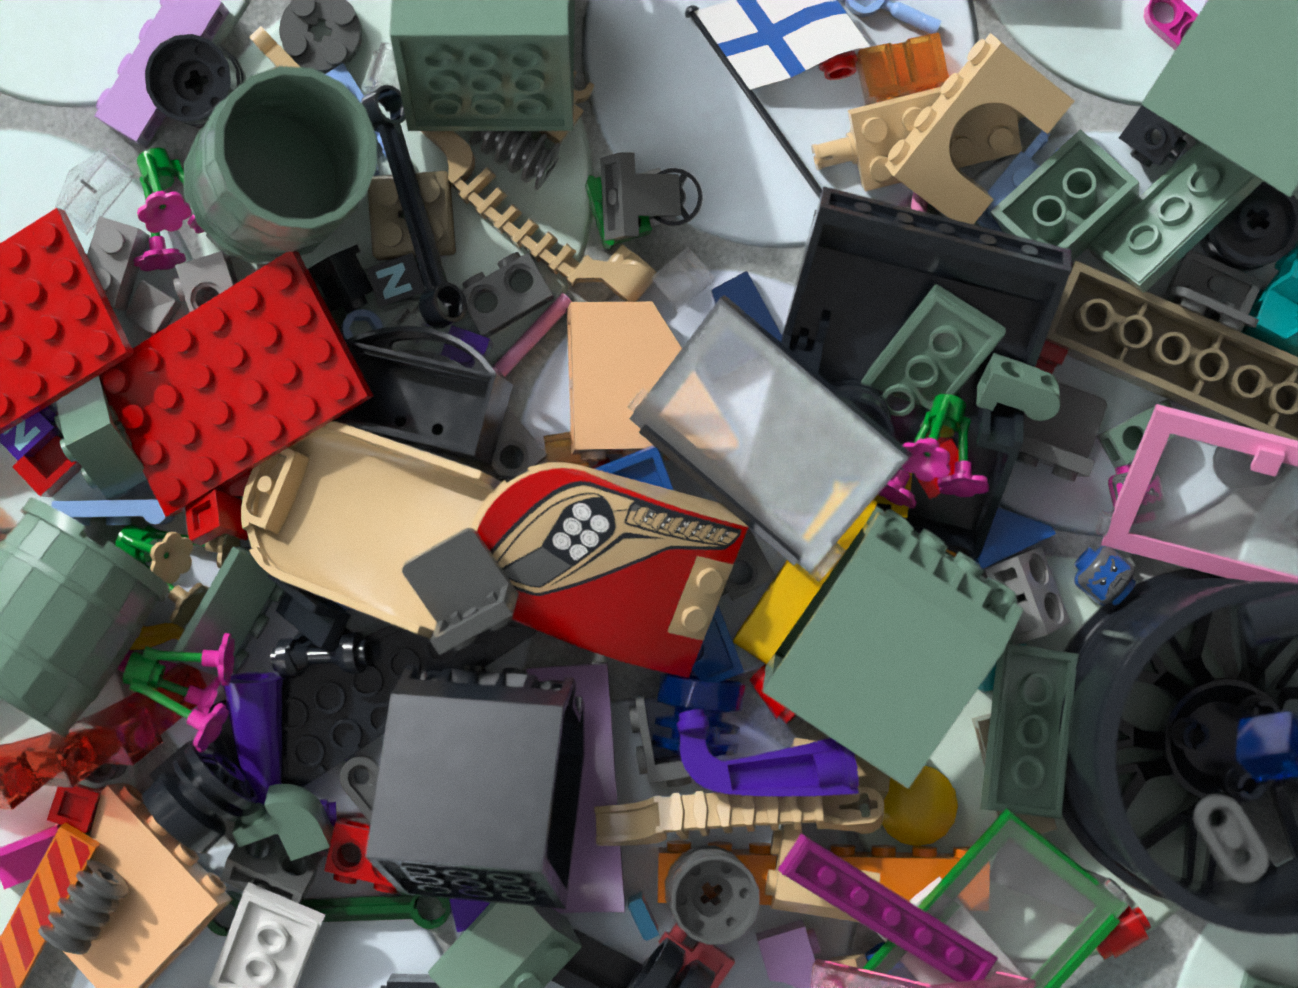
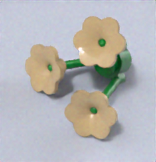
(170, 560)

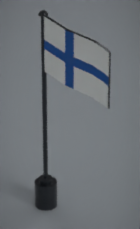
(776, 42)

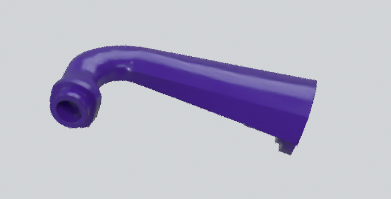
(256, 725)
(801, 770)

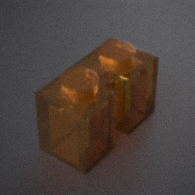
(901, 68)

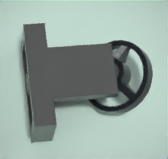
(636, 194)

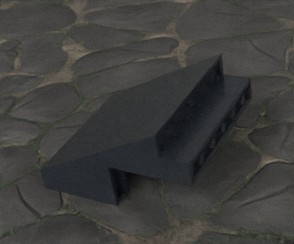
(863, 280)

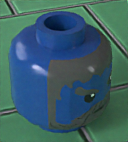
(1104, 575)

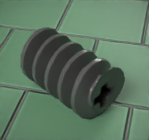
(522, 151)
(87, 911)

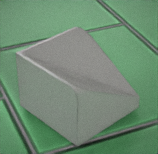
(152, 308)

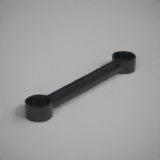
(414, 209)

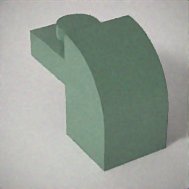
(293, 815)

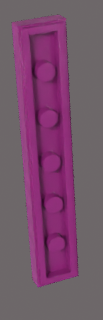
(885, 911)

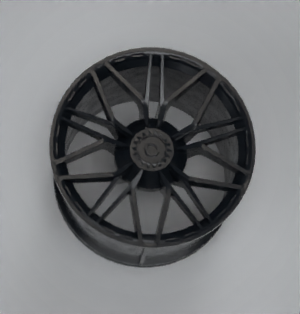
(1194, 740)

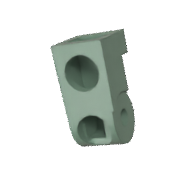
(1019, 387)
(1124, 439)

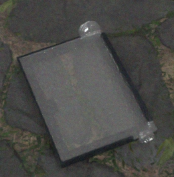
(768, 437)

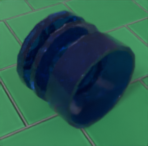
(694, 694)

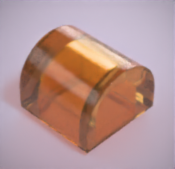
(559, 449)

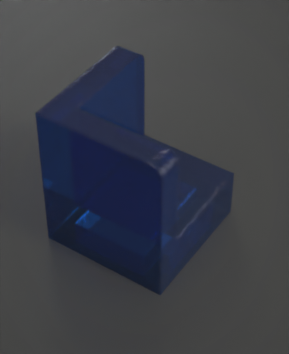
(1269, 746)

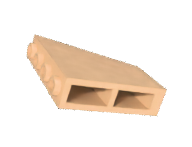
(610, 359)
(166, 901)

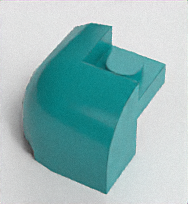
(1278, 307)

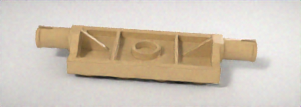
(979, 136)

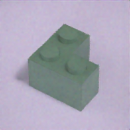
(97, 440)

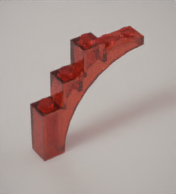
(111, 736)

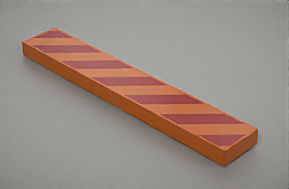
(58, 869)

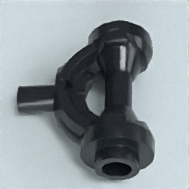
(298, 653)

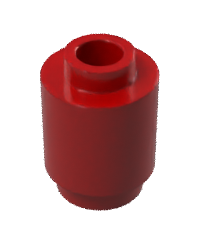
(1126, 935)

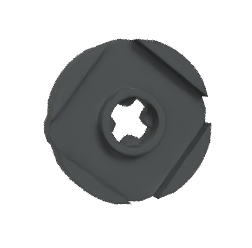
(333, 49)

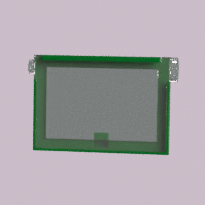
(1019, 903)

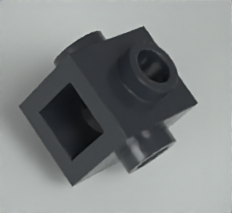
(1139, 137)

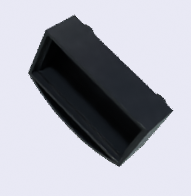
(429, 394)

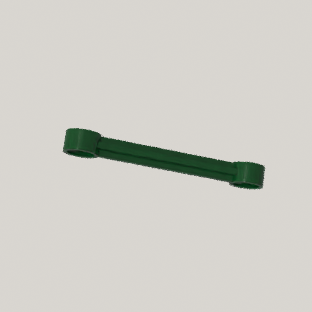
(358, 909)

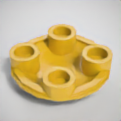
(922, 811)

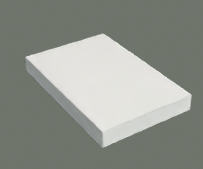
(266, 942)

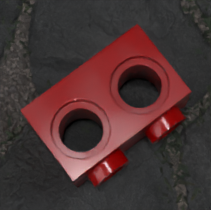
(347, 872)

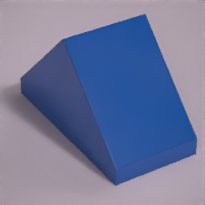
(1010, 535)

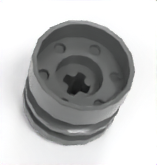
(726, 914)

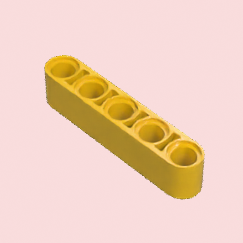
(786, 601)

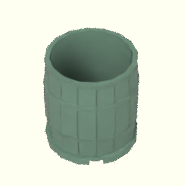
(280, 164)
(66, 614)

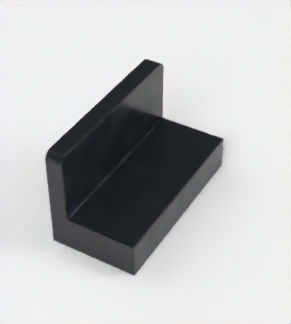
(312, 614)
(596, 966)

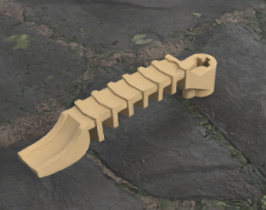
(623, 272)
(653, 818)

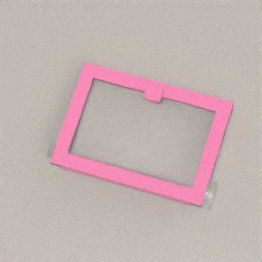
(1209, 499)

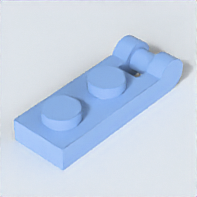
(115, 511)

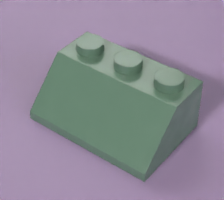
(1069, 197)
(231, 605)
(508, 949)

